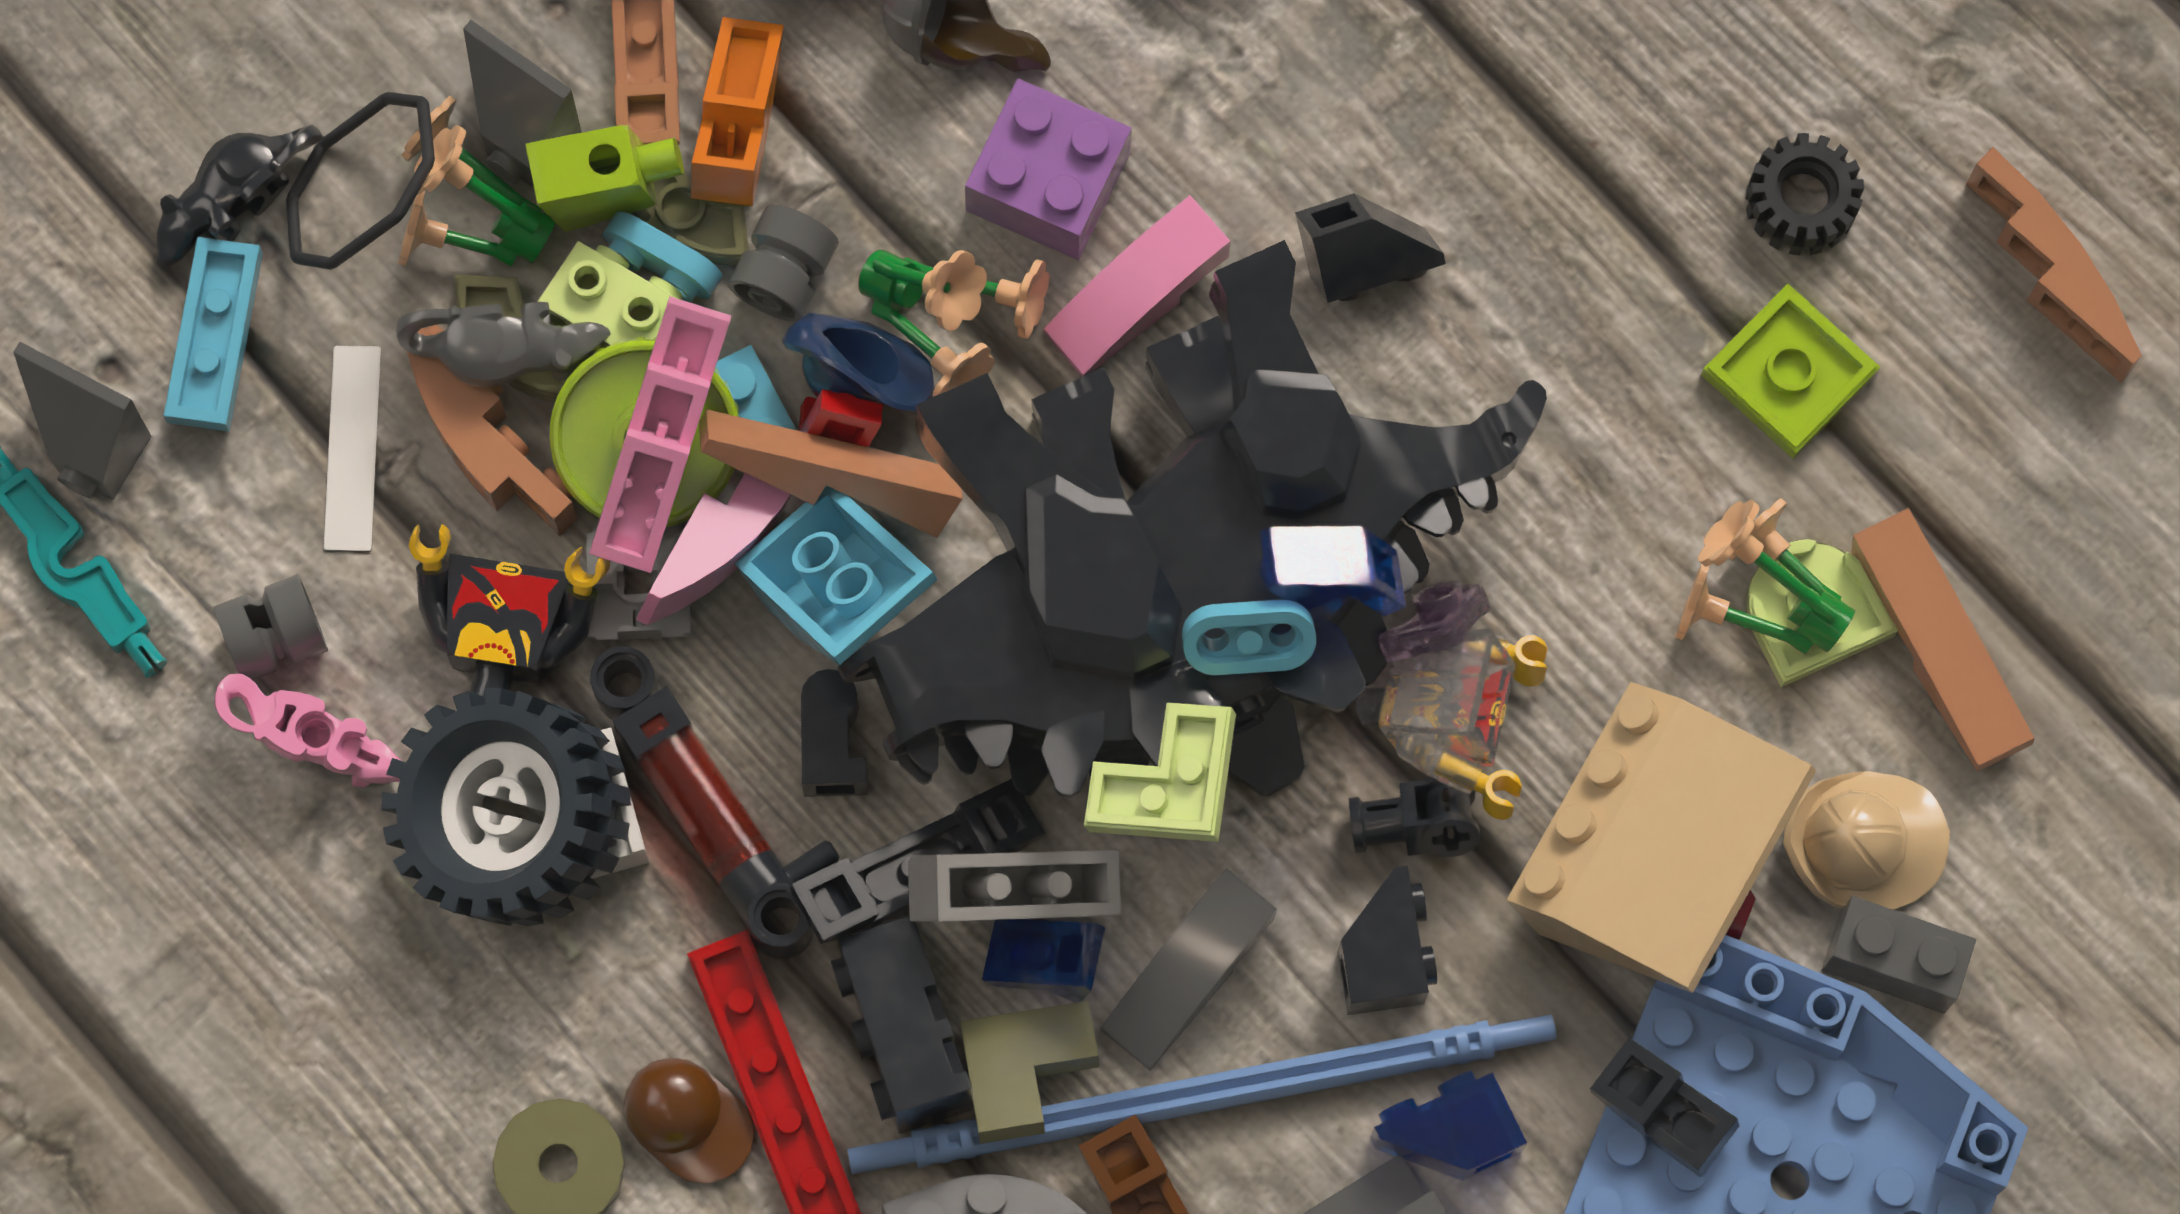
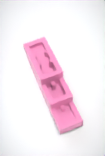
(660, 434)

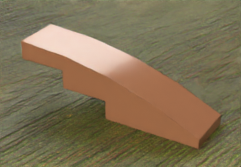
(2069, 284)

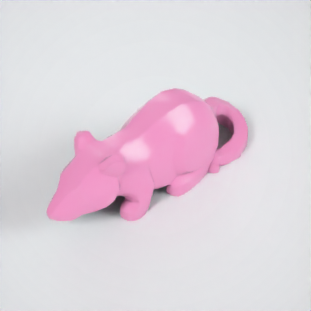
(303, 731)

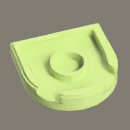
(1843, 575)

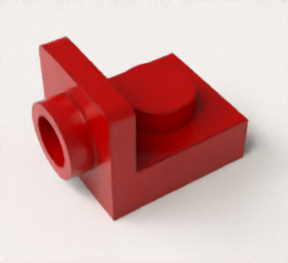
(841, 417)

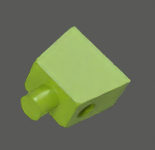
(598, 173)

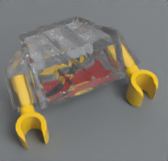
(1450, 710)

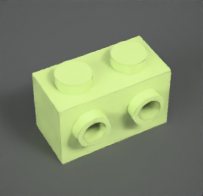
(603, 291)

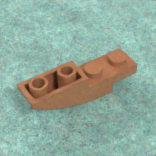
(486, 456)

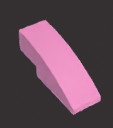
(1138, 286)
(712, 545)

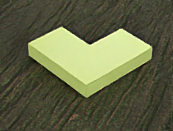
(1179, 795)

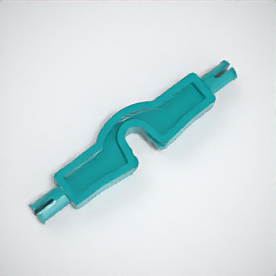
(90, 586)

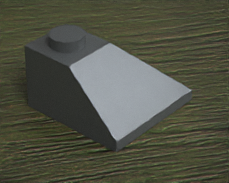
(515, 103)
(84, 425)

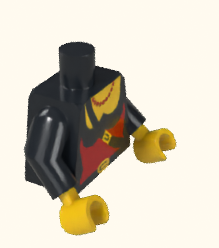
(503, 615)

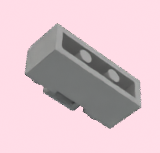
(1014, 885)

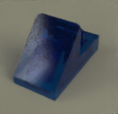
(1044, 956)

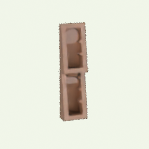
(805, 463)
(1942, 640)

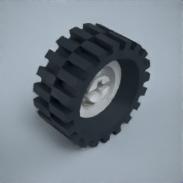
(461, 763)

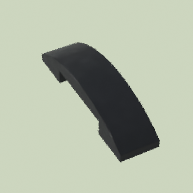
(876, 886)

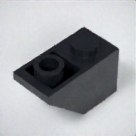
(1362, 246)
(1383, 951)

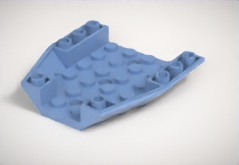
(1815, 1086)

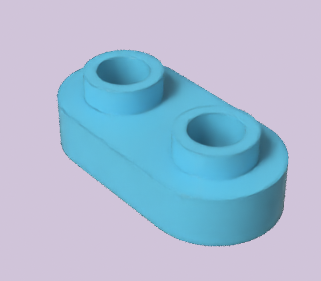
(662, 255)
(1248, 641)

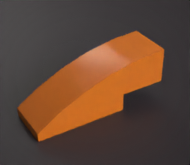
(736, 112)

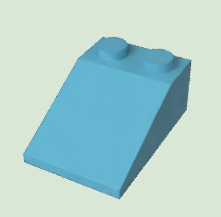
(833, 575)

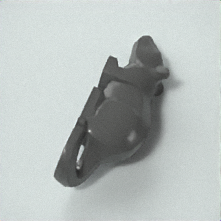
(494, 349)

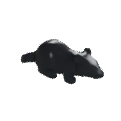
(233, 177)

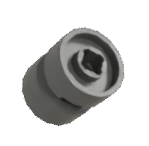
(785, 257)
(270, 628)

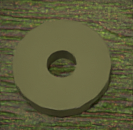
(553, 1126)

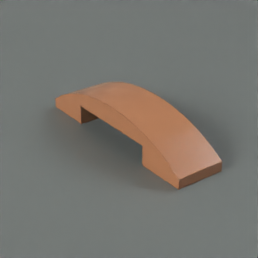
(646, 68)

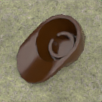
(688, 1120)

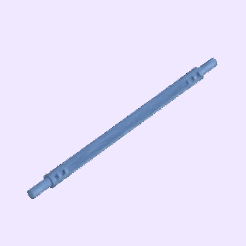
(1217, 1091)

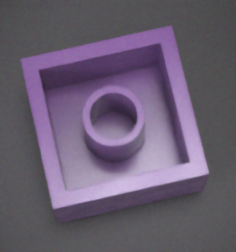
(1048, 169)

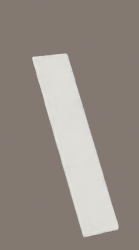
(352, 448)

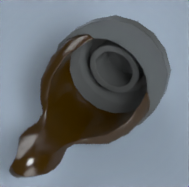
(960, 35)

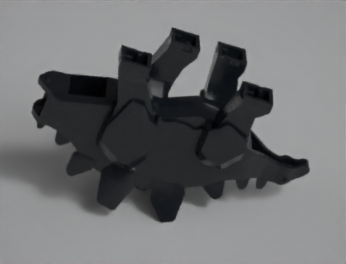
(1079, 626)

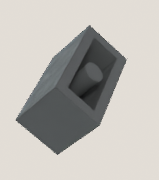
(1898, 954)

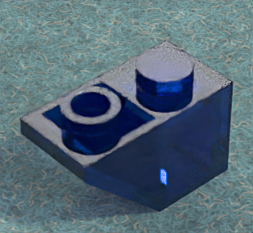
(1455, 1133)

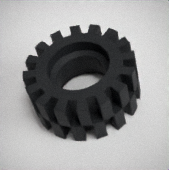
(1809, 159)

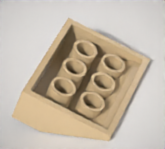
(1660, 838)

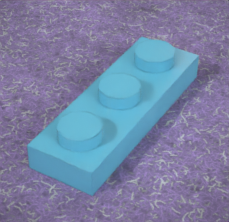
(213, 334)

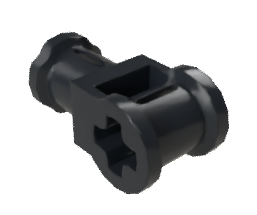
(1417, 819)

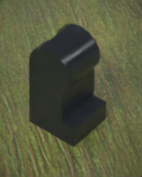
(826, 718)

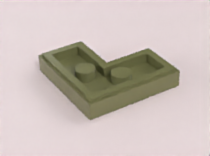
(1012, 1050)

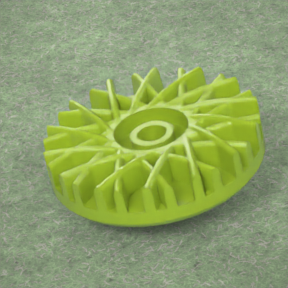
(594, 418)

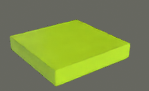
(1790, 371)

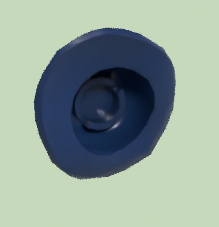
(860, 361)

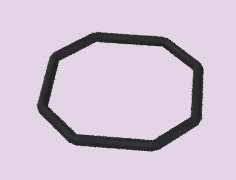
(402, 206)

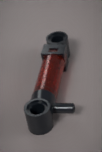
(704, 803)

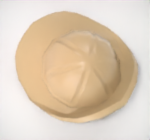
(1867, 839)

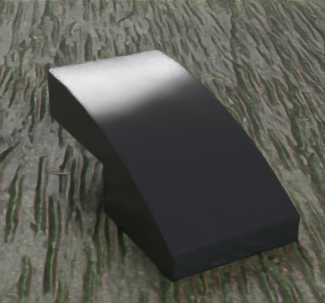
(1664, 1107)

